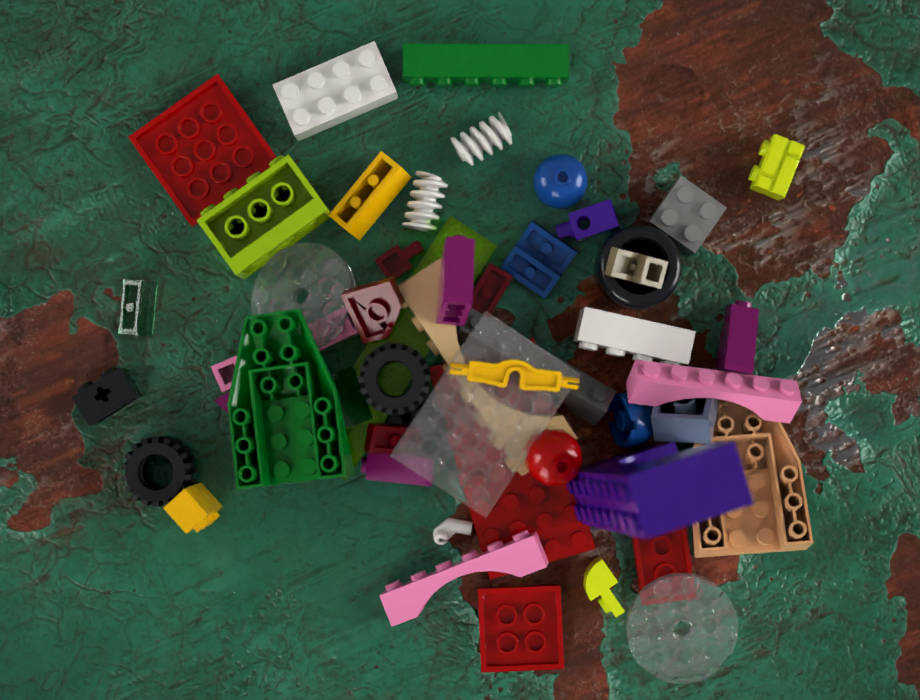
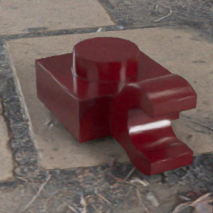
(396, 262)

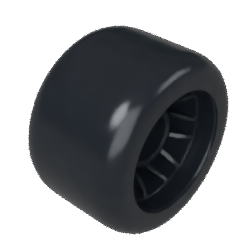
(644, 241)

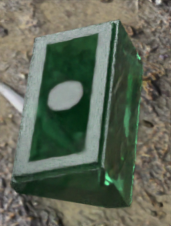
(137, 307)
(352, 402)

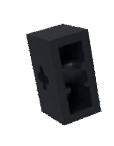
(90, 399)

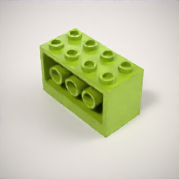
(280, 227)

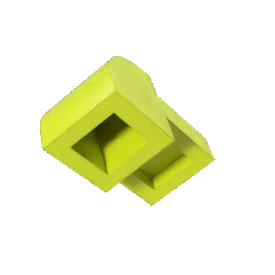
(597, 582)

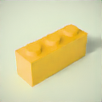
(370, 195)
(194, 508)

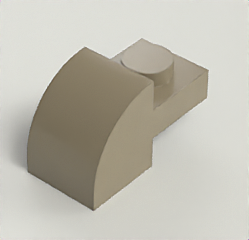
(636, 267)

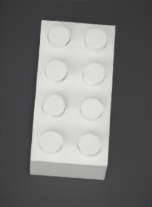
(335, 91)
(633, 336)

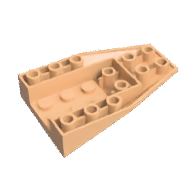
(776, 483)

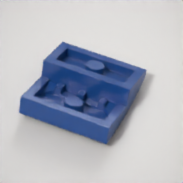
(538, 259)

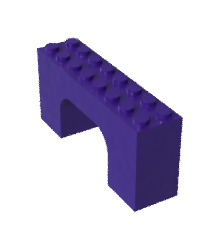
(659, 488)

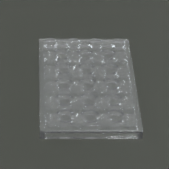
(475, 433)

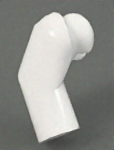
(450, 527)

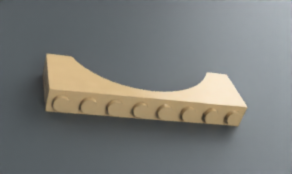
(421, 296)

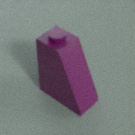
(456, 281)
(738, 339)
(387, 469)

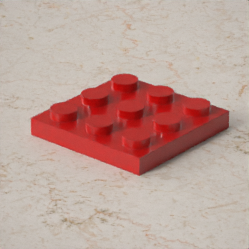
(520, 628)

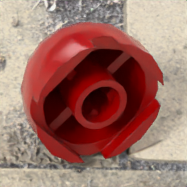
(554, 458)

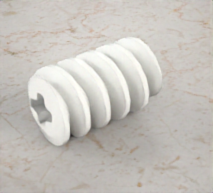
(482, 140)
(425, 202)

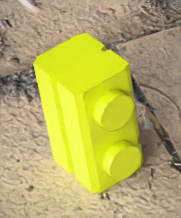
(776, 166)

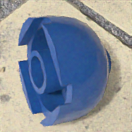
(560, 181)
(632, 422)

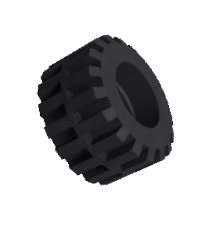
(370, 385)
(137, 477)

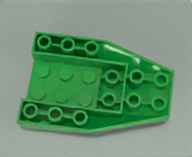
(284, 406)

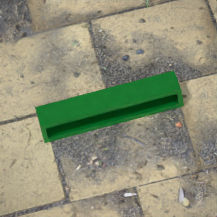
(486, 64)

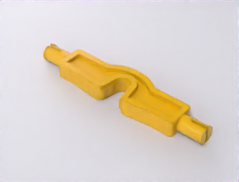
(498, 375)

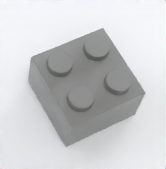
(686, 215)

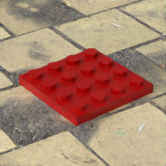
(202, 148)

